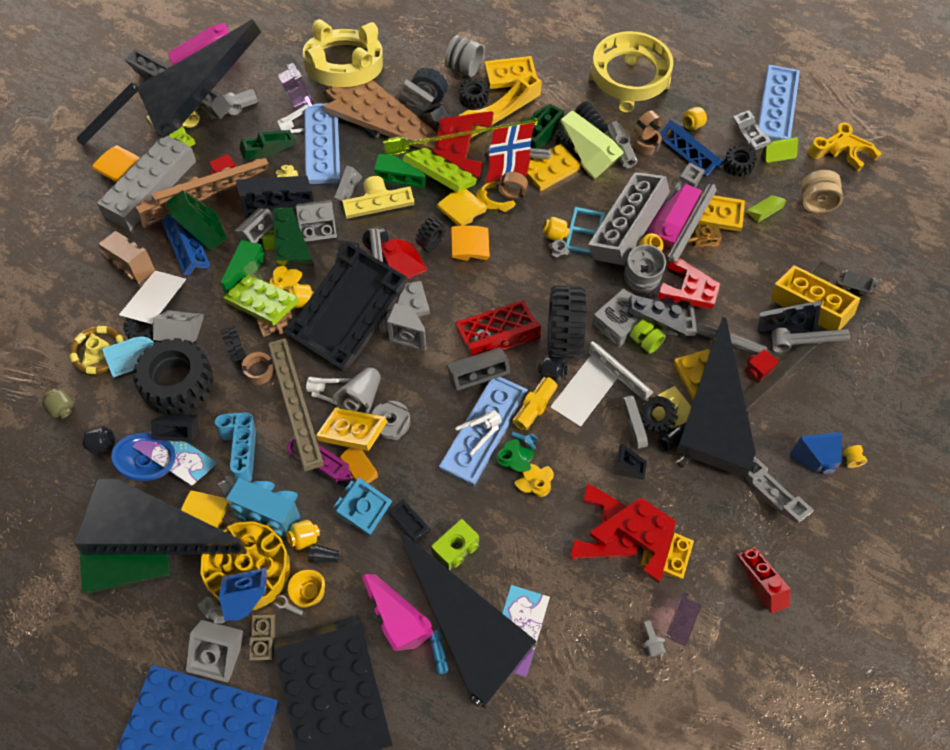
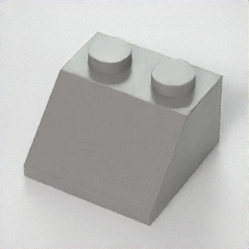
(177, 325)
(406, 327)
(213, 650)

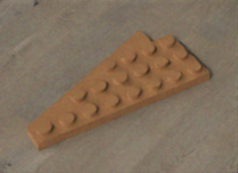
(378, 110)
(200, 188)

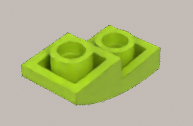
(181, 136)

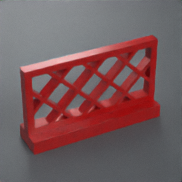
(503, 339)

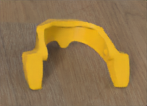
(481, 195)

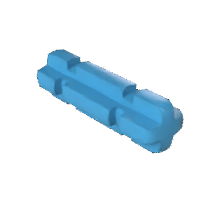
(438, 652)

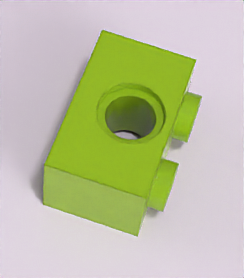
(459, 533)

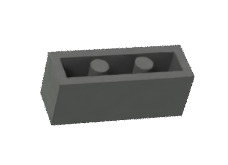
(478, 368)

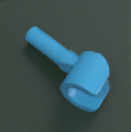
(529, 439)

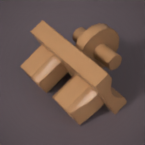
(267, 329)

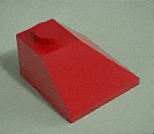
(402, 257)

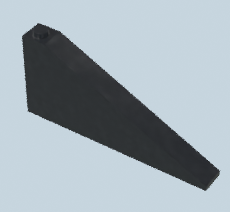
(182, 87)
(718, 418)
(135, 523)
(478, 635)

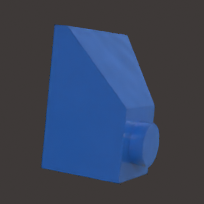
(819, 452)
(241, 593)

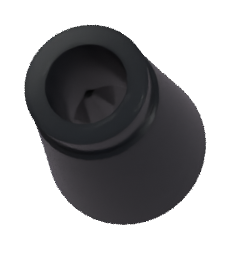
(670, 438)
(322, 555)

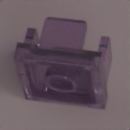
(295, 87)

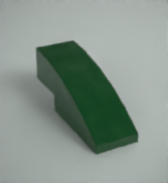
(266, 144)

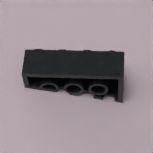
(273, 193)

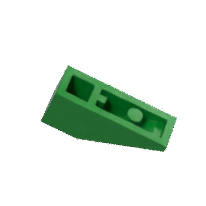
(398, 172)
(244, 262)

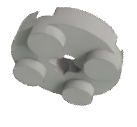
(401, 418)

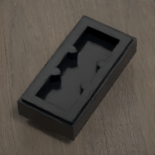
(408, 521)

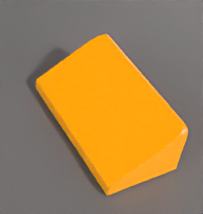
(359, 465)

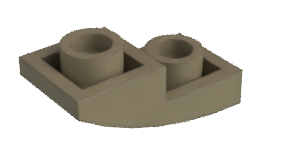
(262, 637)

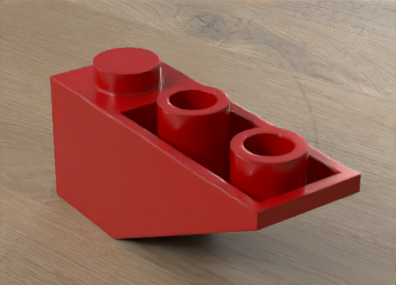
(765, 580)

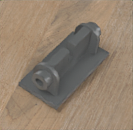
(849, 281)

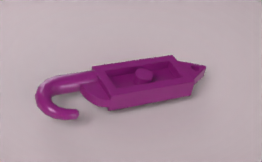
(333, 466)

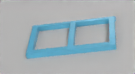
(582, 230)

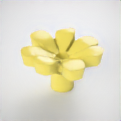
(286, 171)

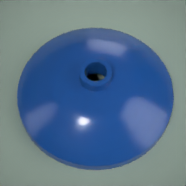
(136, 465)

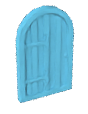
(124, 355)

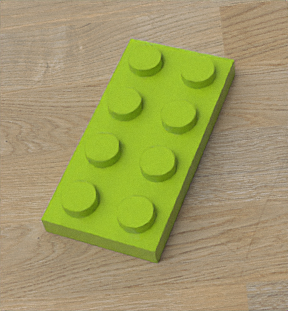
(440, 170)
(261, 299)

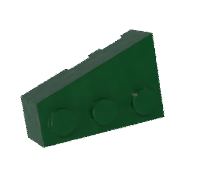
(547, 125)
(197, 219)
(289, 241)

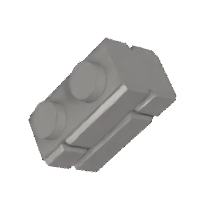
(255, 226)

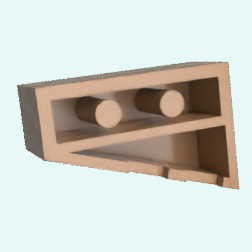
(127, 257)

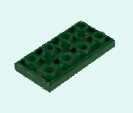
(114, 571)

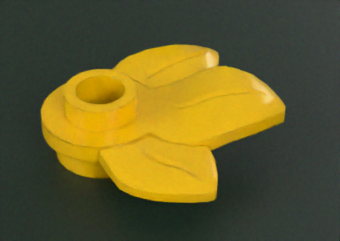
(285, 278)
(534, 478)

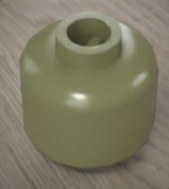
(58, 403)

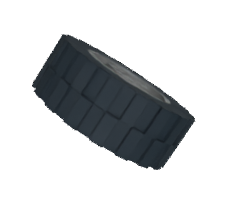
(431, 82)

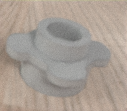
(558, 244)

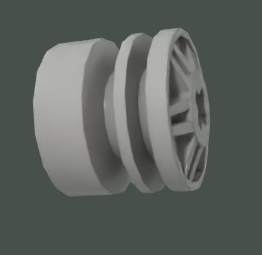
(464, 55)
(644, 268)

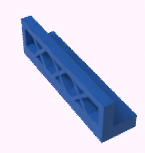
(696, 145)
(183, 250)

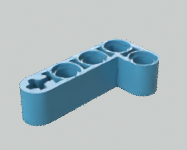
(242, 431)

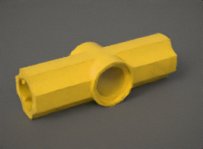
(535, 403)

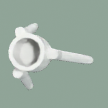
(286, 122)
(317, 385)
(488, 420)

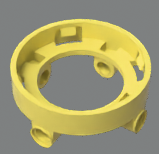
(633, 46)
(363, 66)

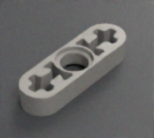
(634, 421)

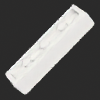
(619, 371)

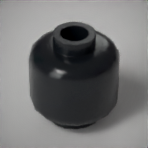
(367, 240)
(553, 368)
(98, 440)

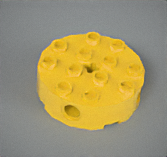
(263, 551)

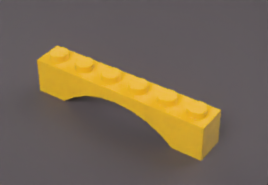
(520, 94)

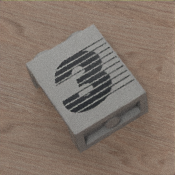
(615, 318)

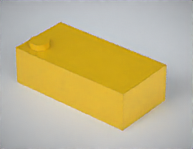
(802, 287)

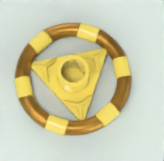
(93, 349)

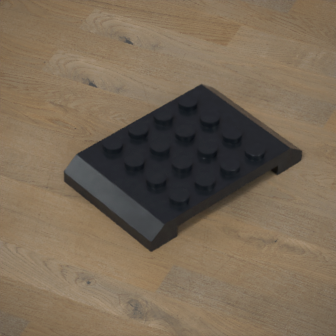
(347, 306)
(331, 689)

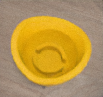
(306, 588)

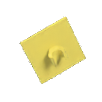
(681, 405)

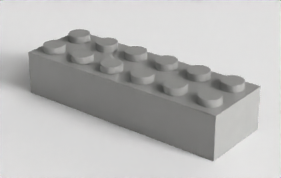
(152, 173)
(629, 218)

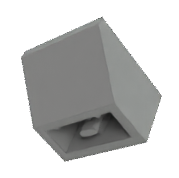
(316, 220)

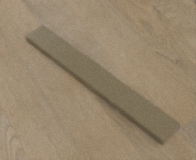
(295, 405)

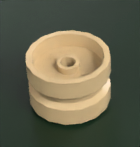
(821, 191)

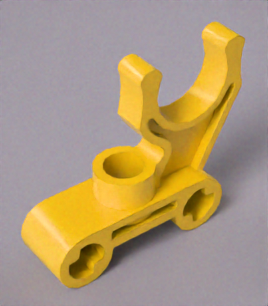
(842, 141)

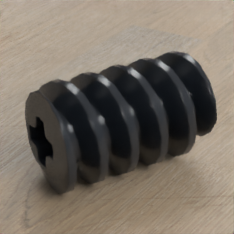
(588, 112)

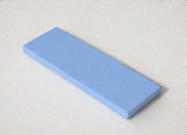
(778, 102)
(321, 146)
(499, 396)

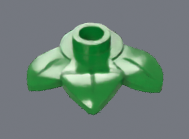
(517, 456)

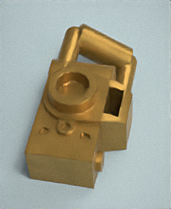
(705, 235)

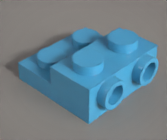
(361, 506)

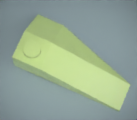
(592, 145)

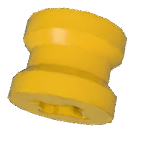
(854, 456)

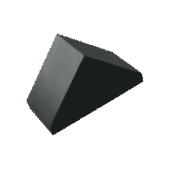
(629, 464)

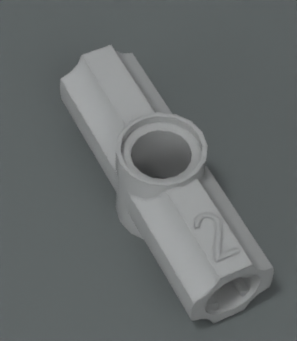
(239, 101)
(618, 135)

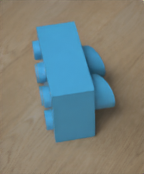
(259, 504)

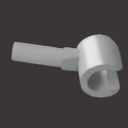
(286, 605)

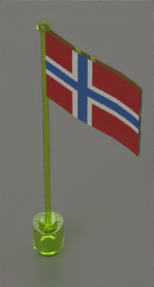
(508, 147)

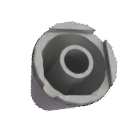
(359, 392)

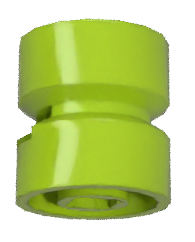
(648, 336)

